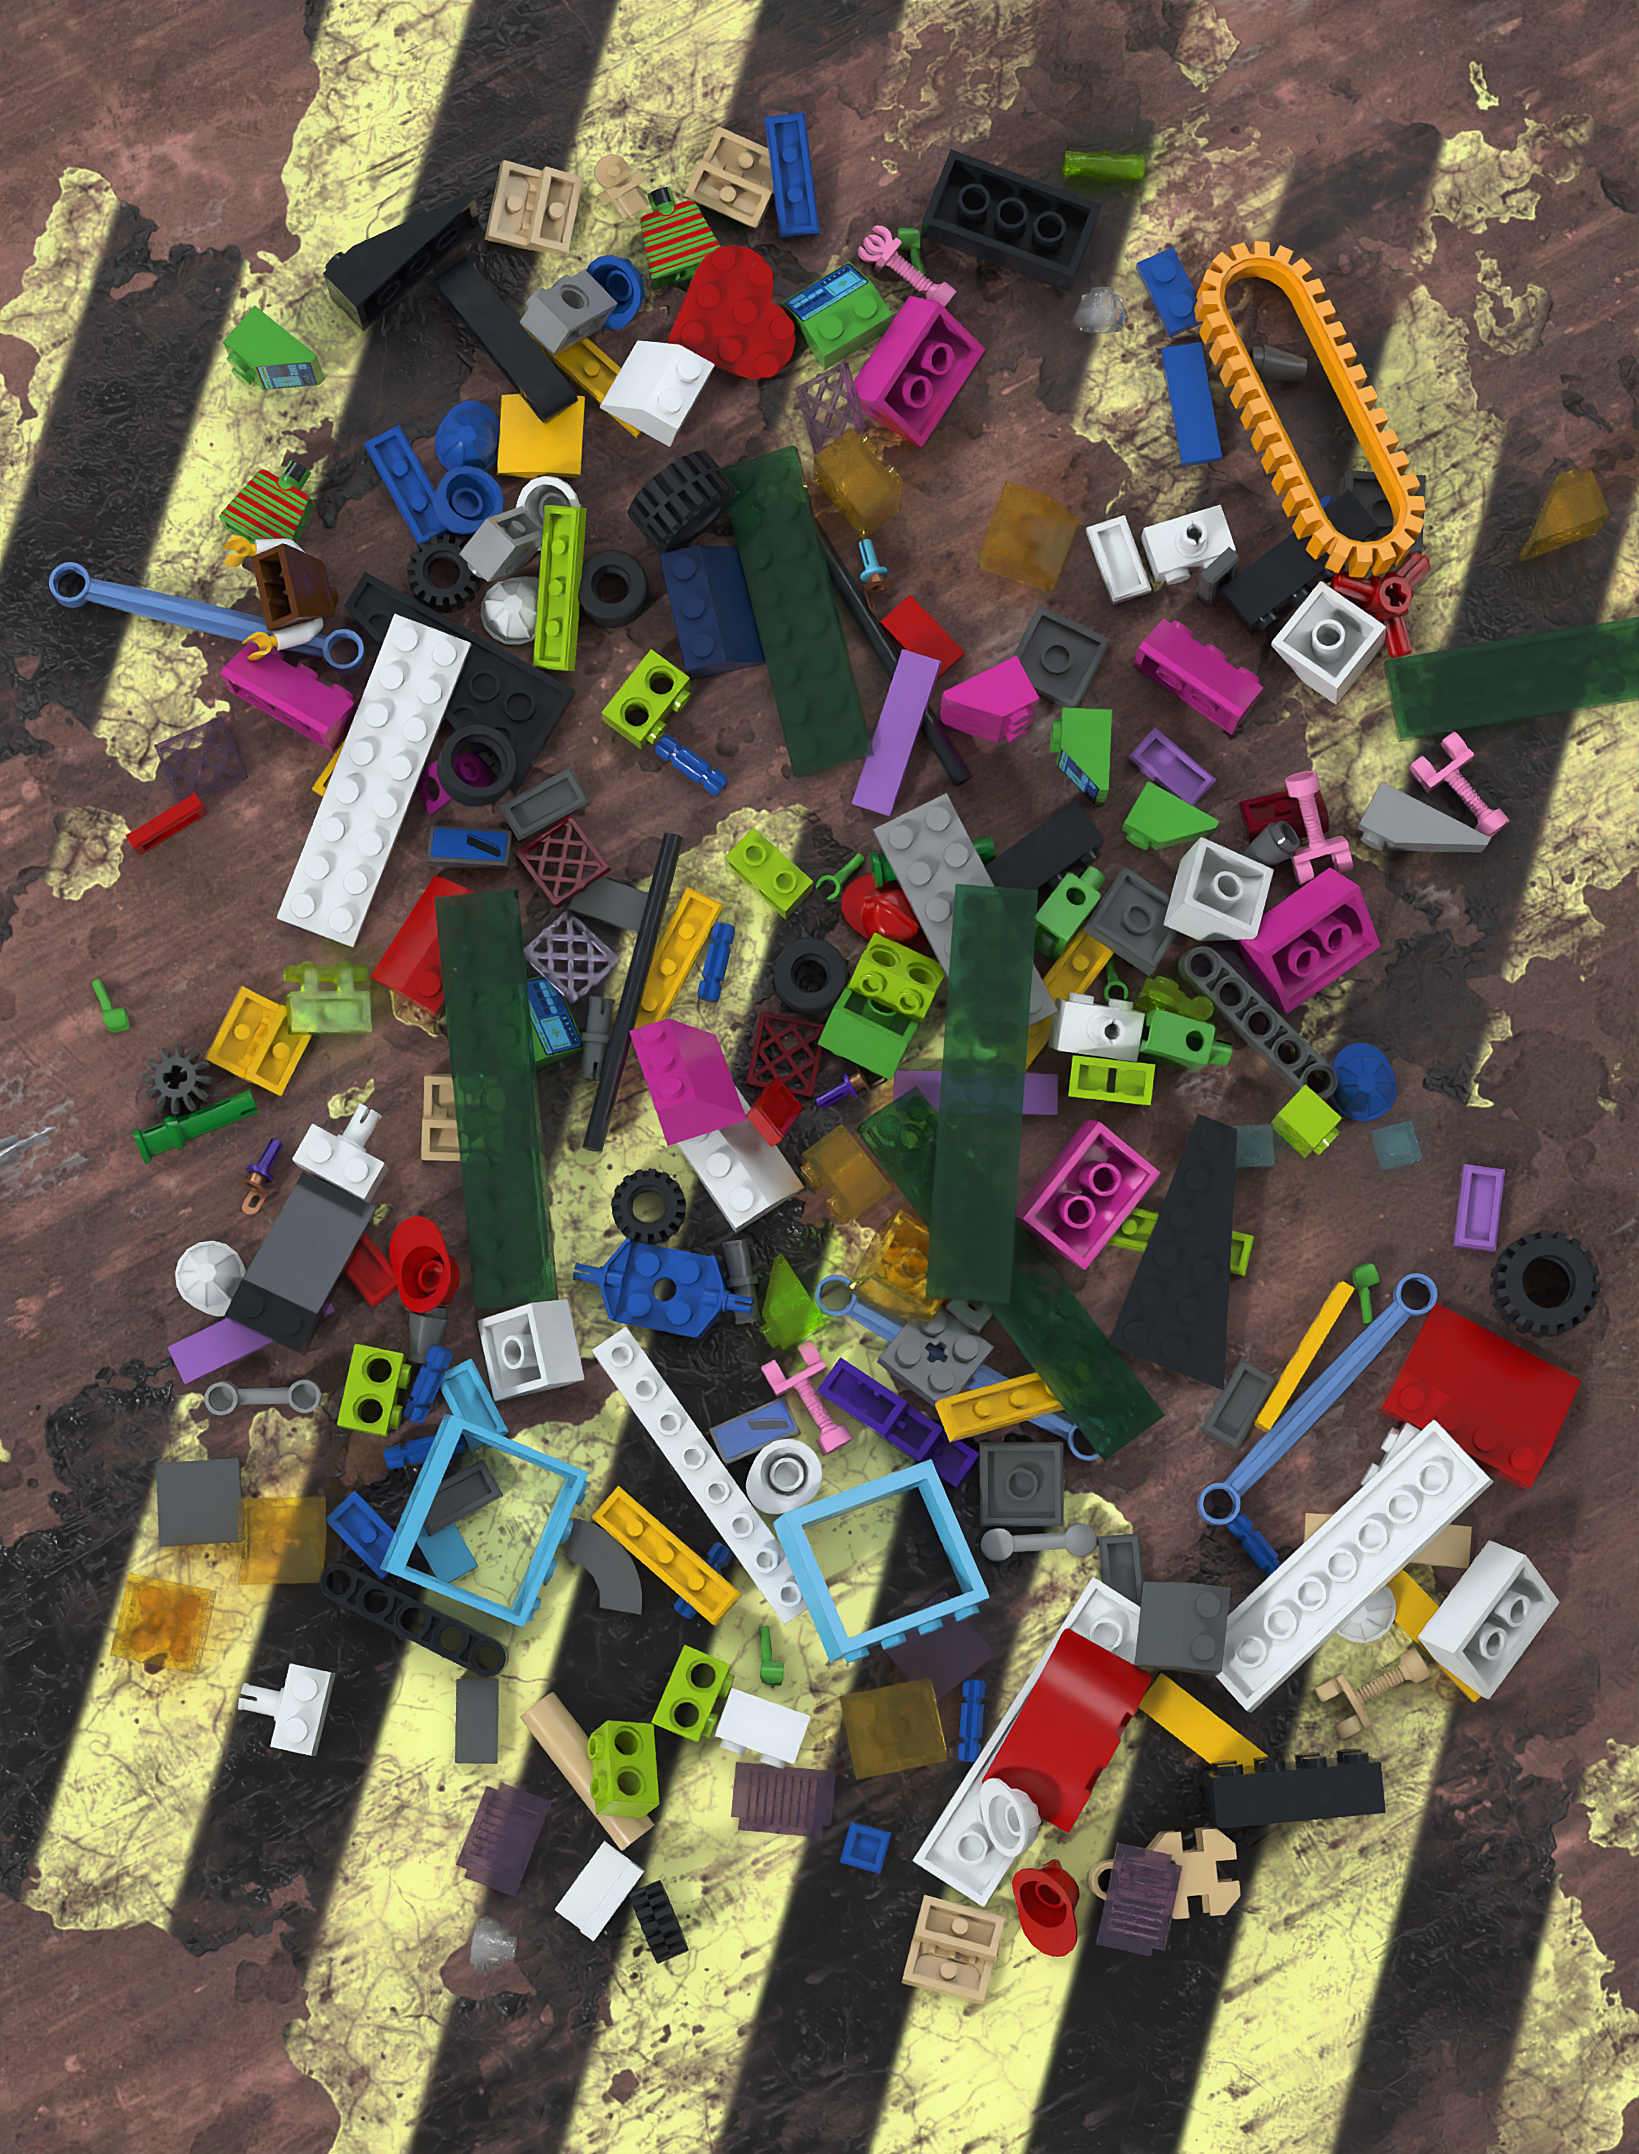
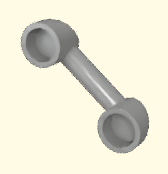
(225, 1397)
(999, 1544)

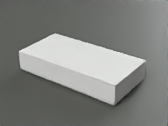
(1118, 560)

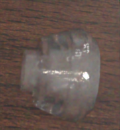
(1101, 312)
(491, 1945)

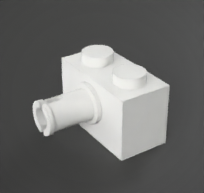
(1186, 544)
(1095, 1028)
(343, 1158)
(296, 1708)

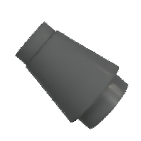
(1277, 365)
(1273, 844)
(426, 1330)

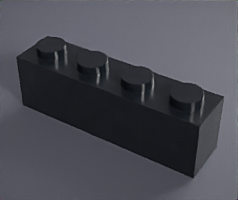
(1290, 572)
(1048, 852)

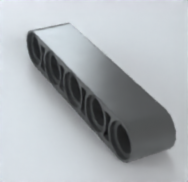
(1238, 1017)

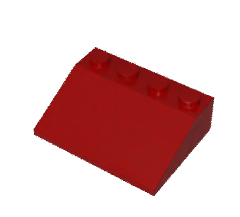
(1484, 1393)

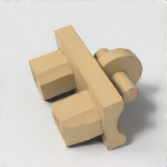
(622, 187)

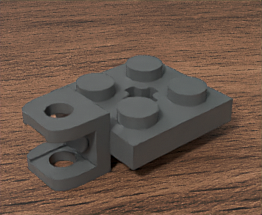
(957, 1333)

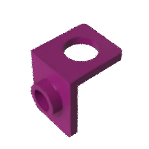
(468, 769)

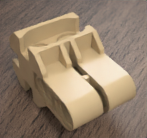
(1197, 1872)

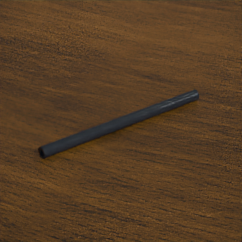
(889, 657)
(633, 992)

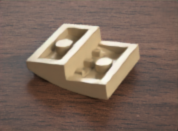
(733, 178)
(534, 208)
(439, 1120)
(953, 1949)

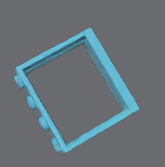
(555, 1530)
(814, 1590)

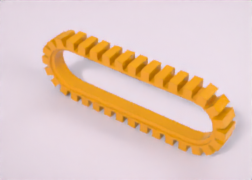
(1347, 384)

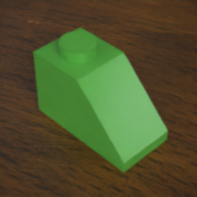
(1165, 820)

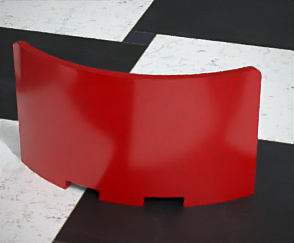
(1069, 1727)

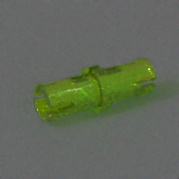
(1104, 165)

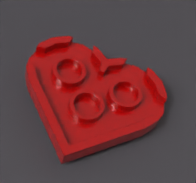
(731, 315)

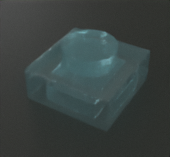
(1396, 1145)
(1254, 1146)

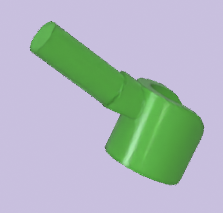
(911, 241)
(841, 876)
(1113, 979)
(114, 1019)
(1362, 1278)
(770, 1671)

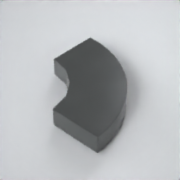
(609, 1566)

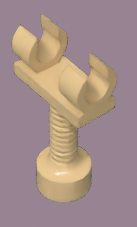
(1410, 1668)

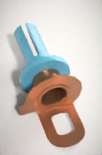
(874, 574)

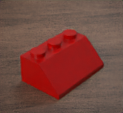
(413, 958)

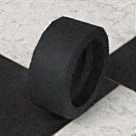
(486, 737)

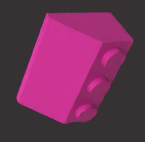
(916, 369)
(1198, 674)
(291, 695)
(992, 704)
(1310, 939)
(686, 1079)
(1086, 1193)

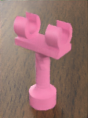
(886, 254)
(1303, 786)
(1489, 820)
(831, 1436)

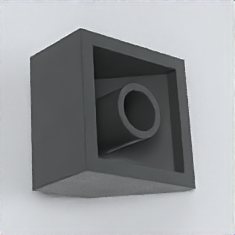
(1182, 1627)

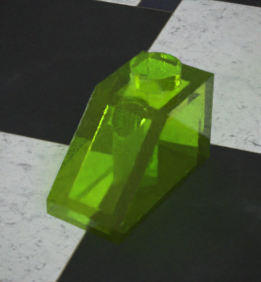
(788, 1309)

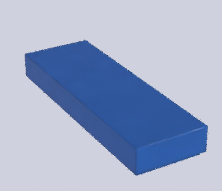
(791, 175)
(1191, 404)
(406, 483)

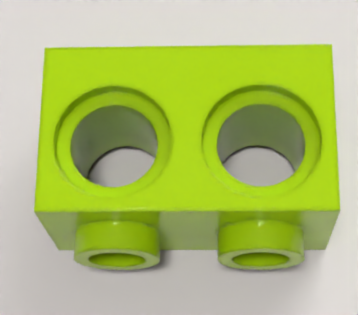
(637, 695)
(769, 873)
(897, 977)
(1111, 1080)
(1307, 1123)
(362, 1389)
(682, 1690)
(633, 1770)

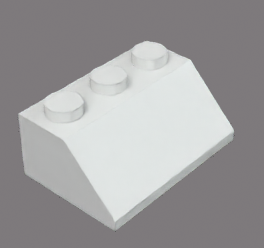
(741, 1171)
(1489, 1618)

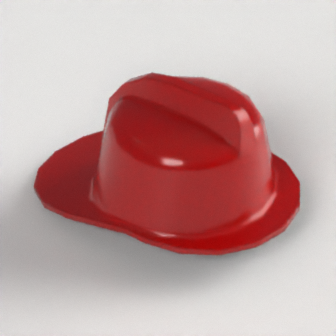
(882, 912)
(422, 1265)
(1047, 1907)

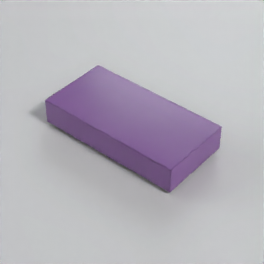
(1171, 768)
(1479, 1208)

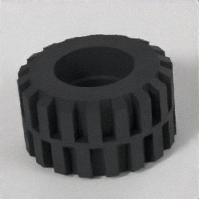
(682, 501)
(1574, 1265)

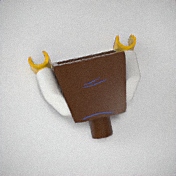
(291, 591)

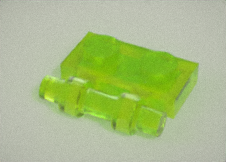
(1164, 995)
(327, 1011)

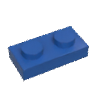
(1169, 291)
(363, 1531)

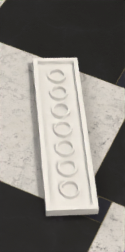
(374, 780)
(1347, 1563)
(959, 1843)

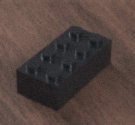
(1010, 220)
(1293, 1791)

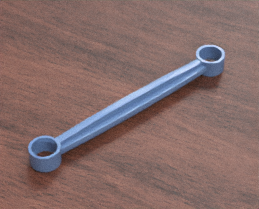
(194, 615)
(888, 1327)
(1317, 1398)

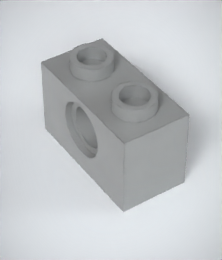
(567, 311)
(503, 544)

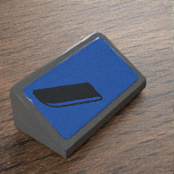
(469, 848)
(754, 1430)

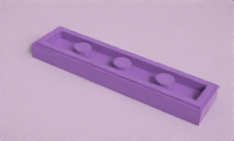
(897, 733)
(1039, 1090)
(217, 1348)

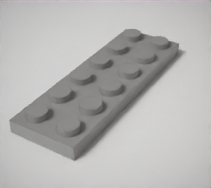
(928, 858)

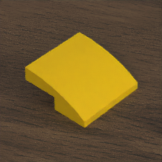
(536, 448)
(256, 1042)

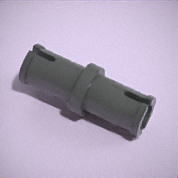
(596, 1037)
(741, 1277)

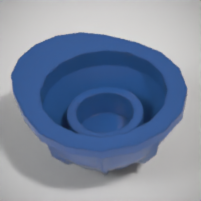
(623, 284)
(468, 437)
(467, 499)
(1364, 1083)

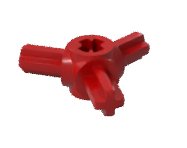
(1387, 598)

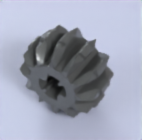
(168, 1069)

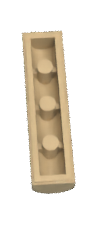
(567, 1747)

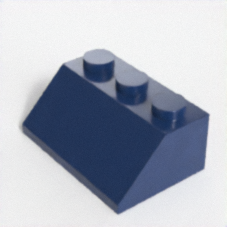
(711, 610)

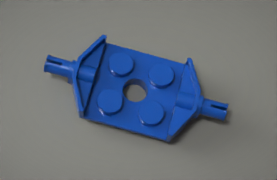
(630, 1282)

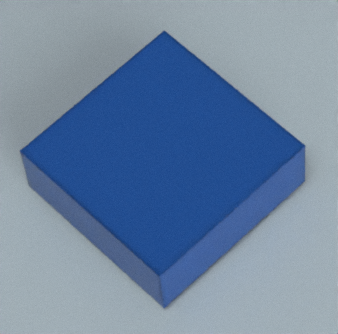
(865, 1847)

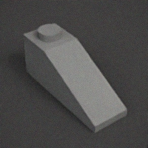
(1409, 825)

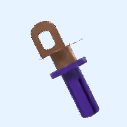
(850, 1085)
(259, 1175)

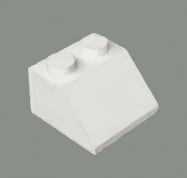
(657, 388)
(1329, 642)
(1218, 894)
(530, 1349)

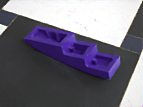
(897, 1422)

